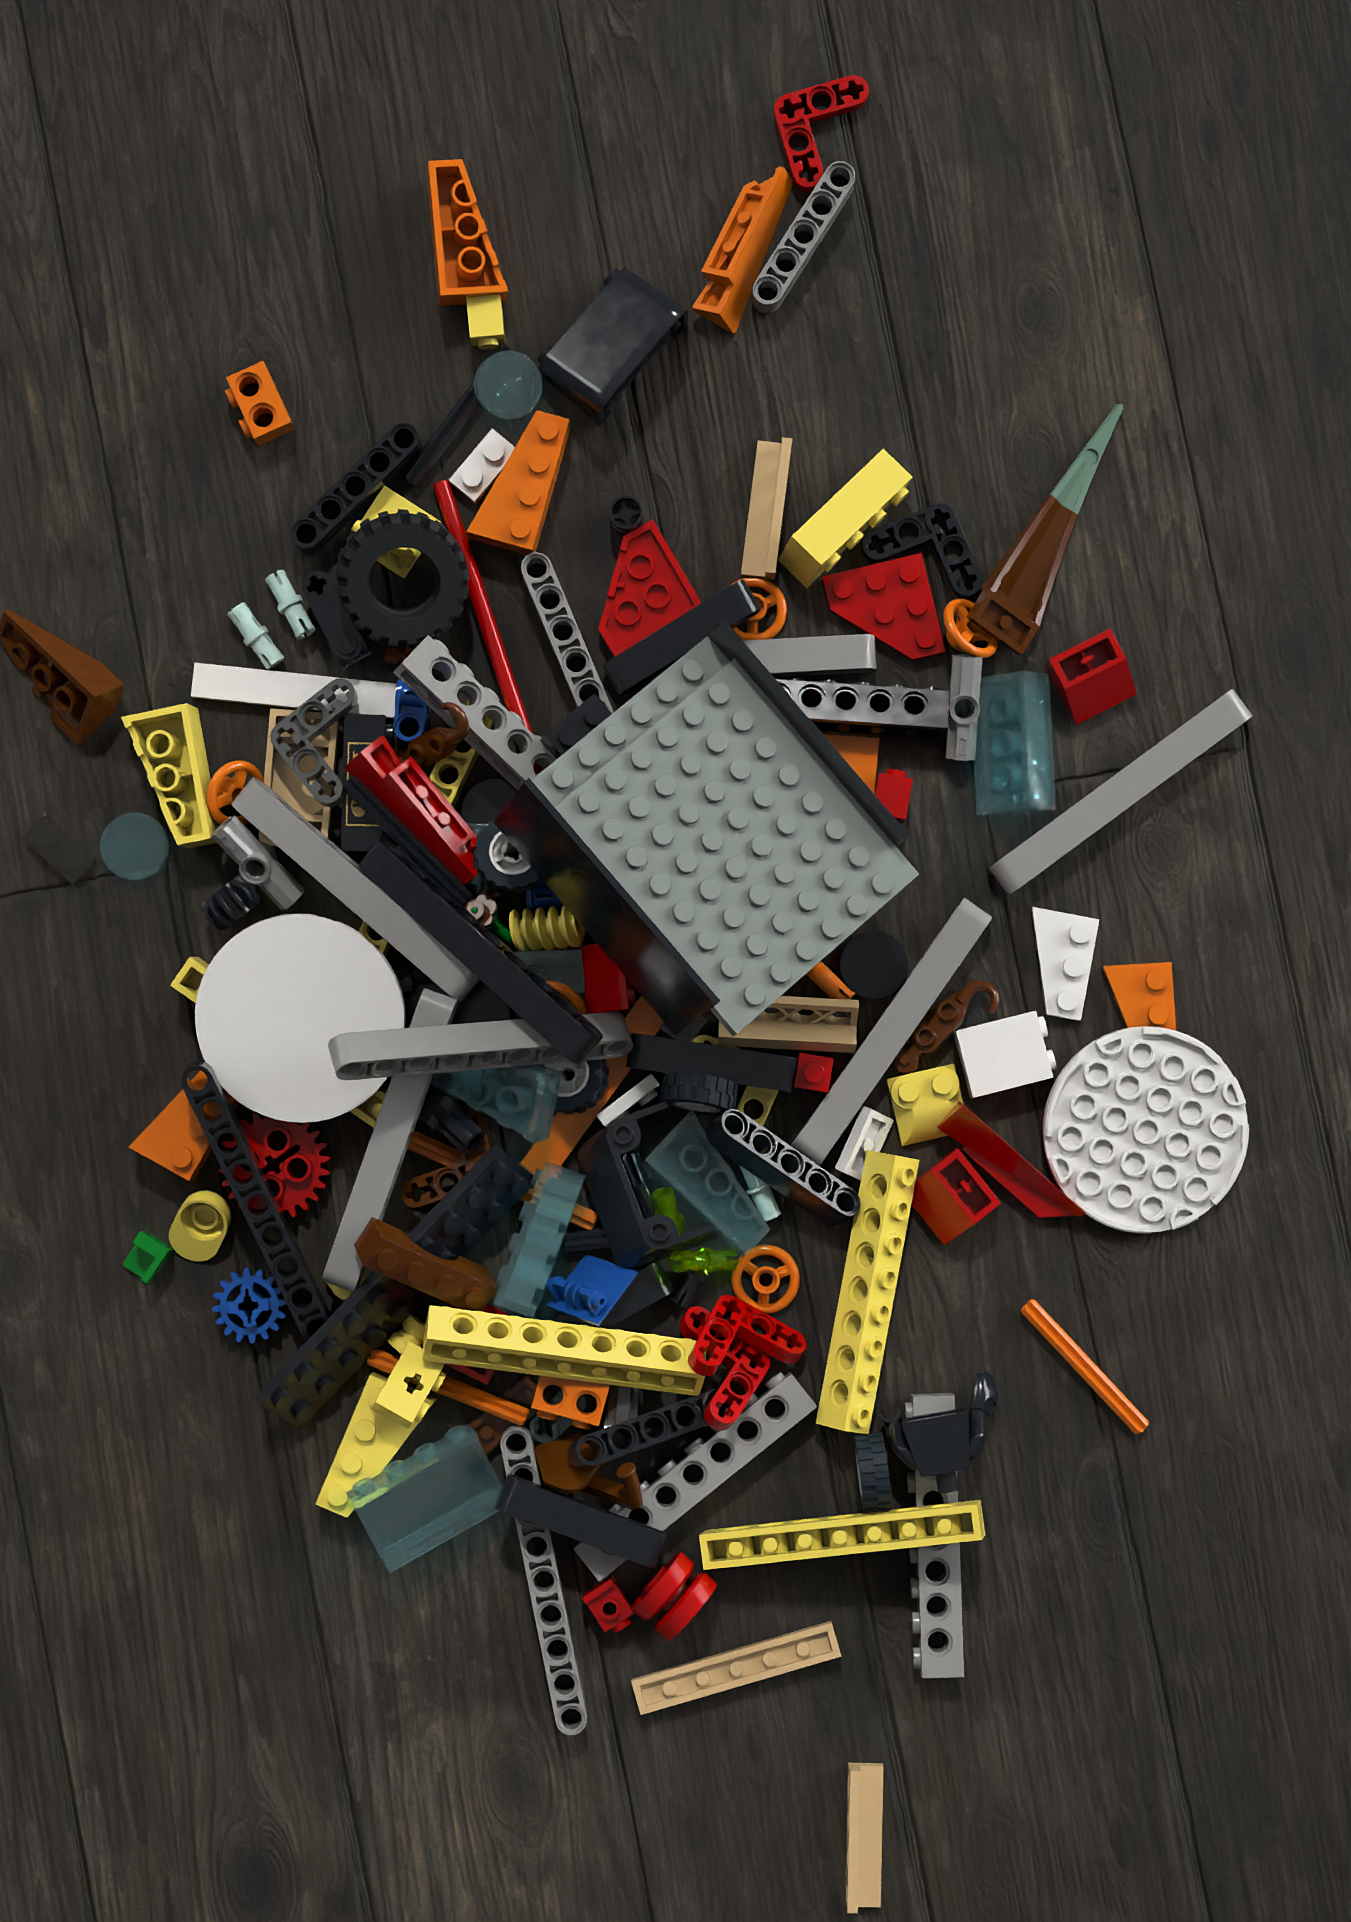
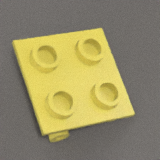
(399, 559)

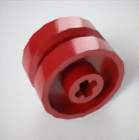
(670, 1592)

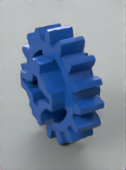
(235, 1306)

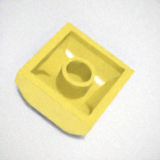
(923, 1101)

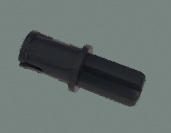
(640, 1183)

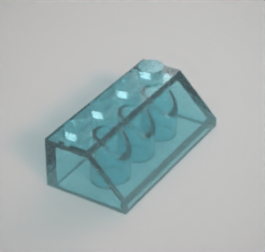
(1014, 745)

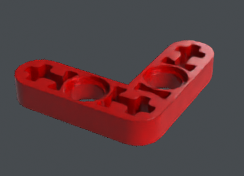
(800, 123)
(740, 1326)
(739, 1371)

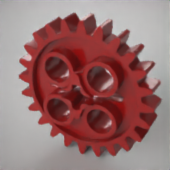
(293, 1190)

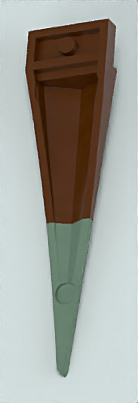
(1022, 581)

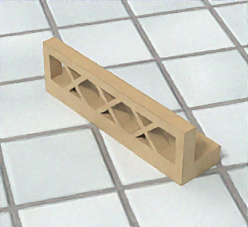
(766, 509)
(800, 1032)
(864, 1836)

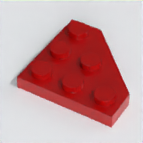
(644, 590)
(890, 603)

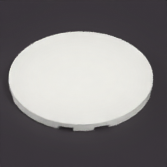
(278, 1002)
(1145, 1129)

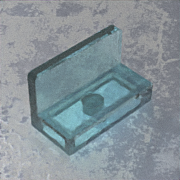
(557, 965)

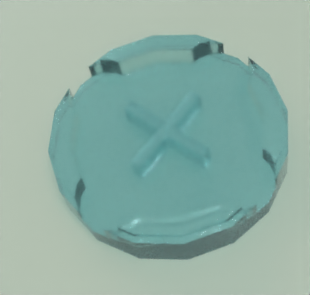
(508, 384)
(134, 846)

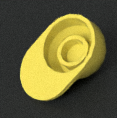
(200, 1226)

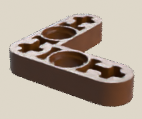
(423, 1181)

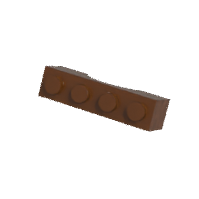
(398, 1257)

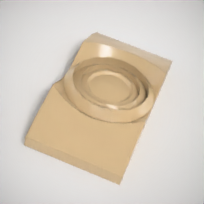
(286, 783)

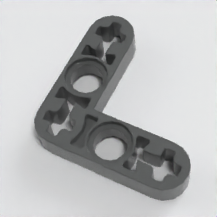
(306, 733)

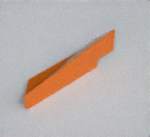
(741, 250)

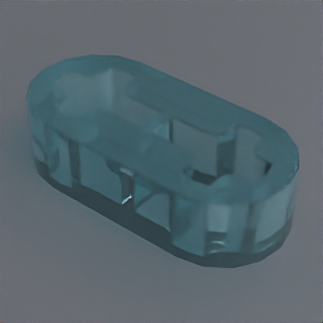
(559, 1426)

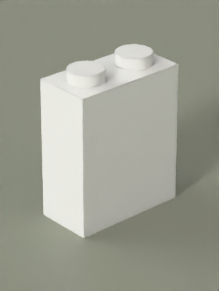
(1004, 1054)

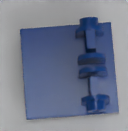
(589, 1289)

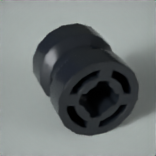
(625, 508)

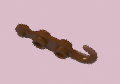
(438, 742)
(942, 1023)

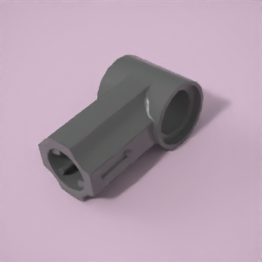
(621, 1407)

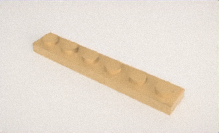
(735, 1667)

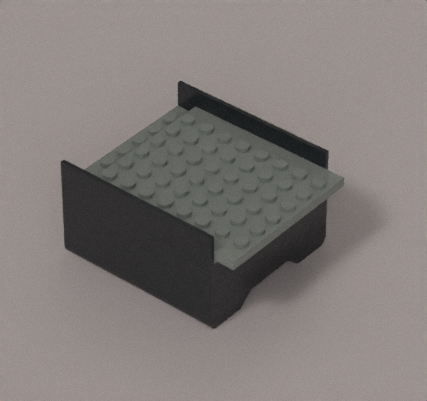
(707, 836)

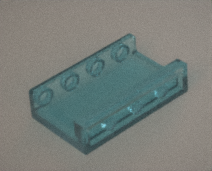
(427, 1497)

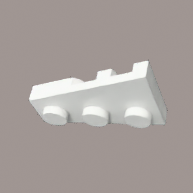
(1065, 958)

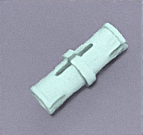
(290, 604)
(255, 636)

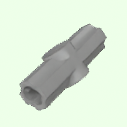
(962, 730)
(244, 848)

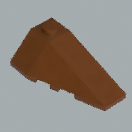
(72, 683)

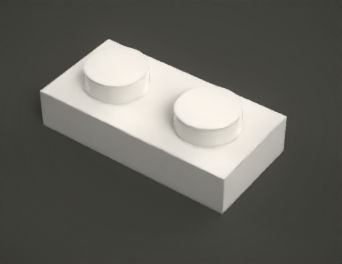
(482, 466)
(641, 1093)
(867, 1134)

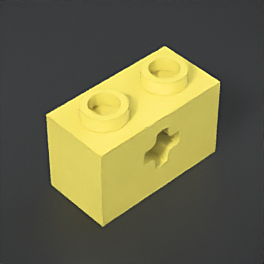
(395, 1400)

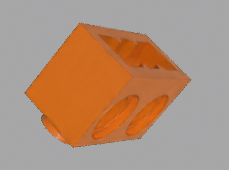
(264, 401)
(568, 1405)

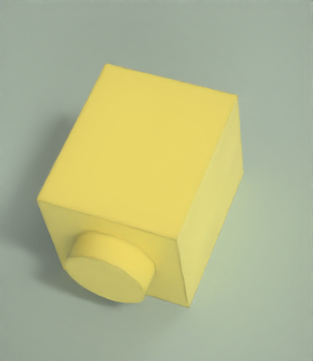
(486, 321)

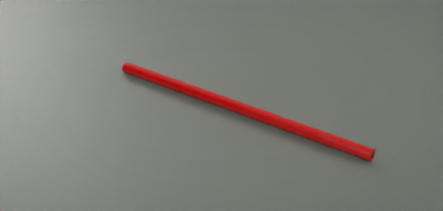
(482, 607)

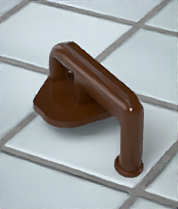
(562, 1476)

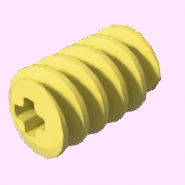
(545, 930)

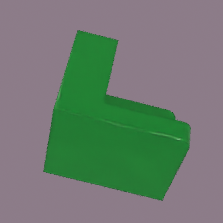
(147, 1256)

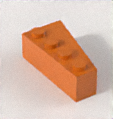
(460, 239)
(522, 492)
(177, 1137)

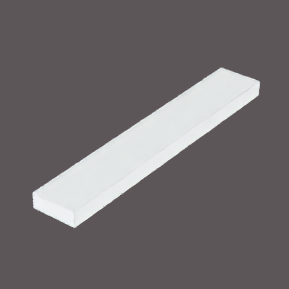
(285, 689)

